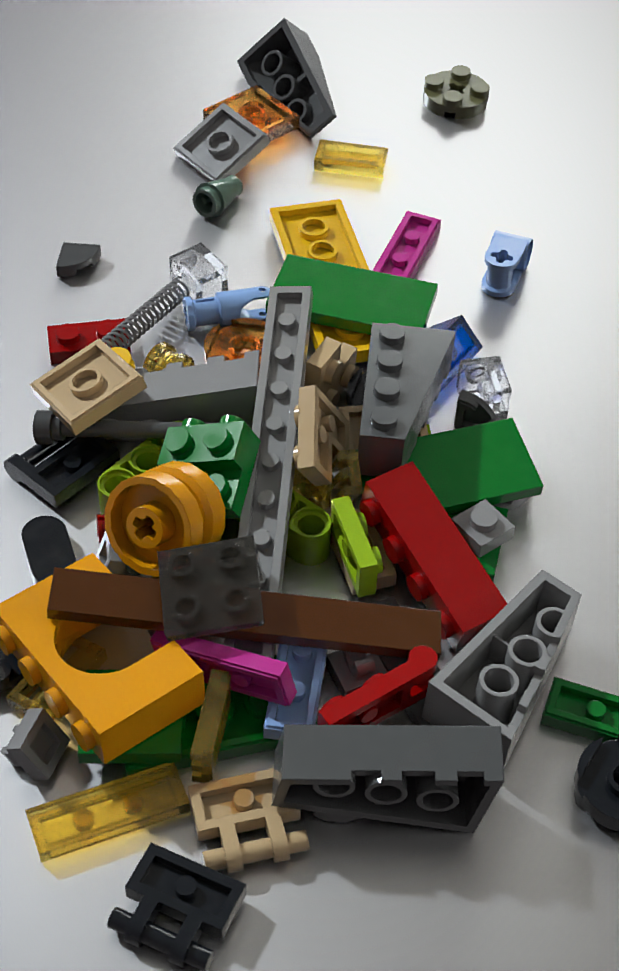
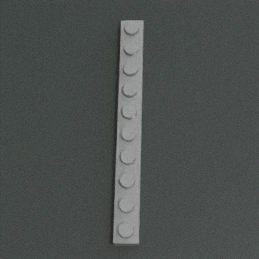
(271, 484)

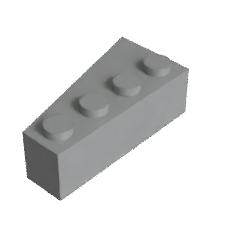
(194, 392)

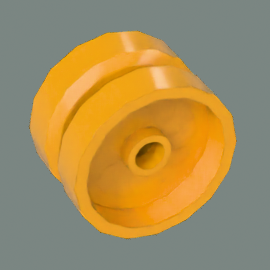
(163, 511)

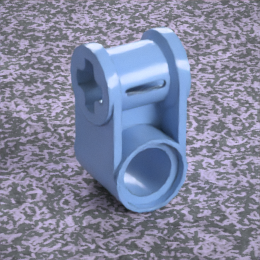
(505, 263)

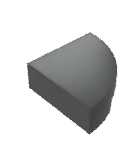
(75, 257)
(472, 411)

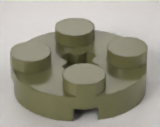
(456, 92)

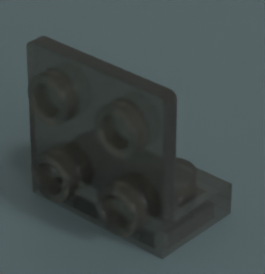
(211, 588)

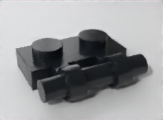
(183, 891)

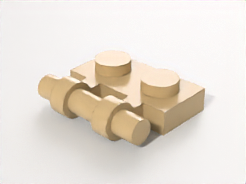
(242, 805)

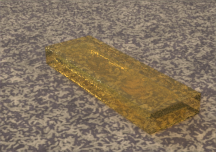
(107, 811)

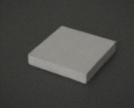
(221, 144)

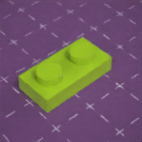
(351, 536)

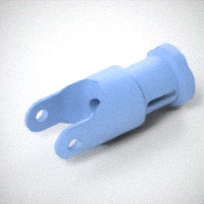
(223, 307)

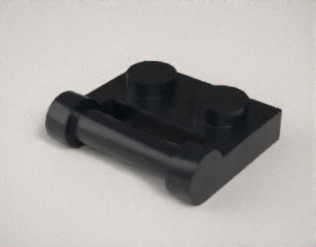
(66, 469)

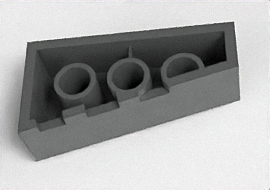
(400, 387)
(391, 772)

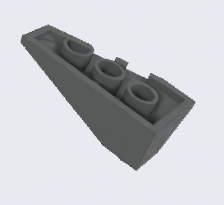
(292, 73)

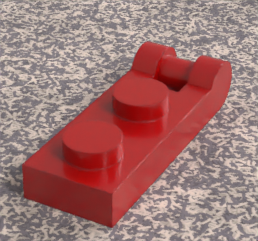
(383, 693)

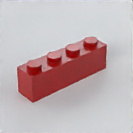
(431, 553)

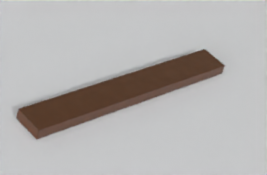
(288, 617)

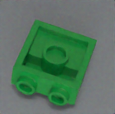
(221, 450)

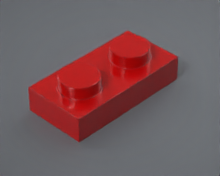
(71, 338)

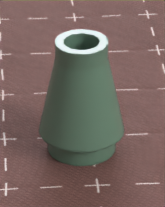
(215, 196)

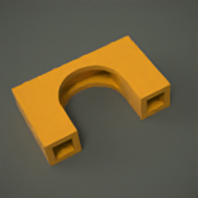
(104, 709)

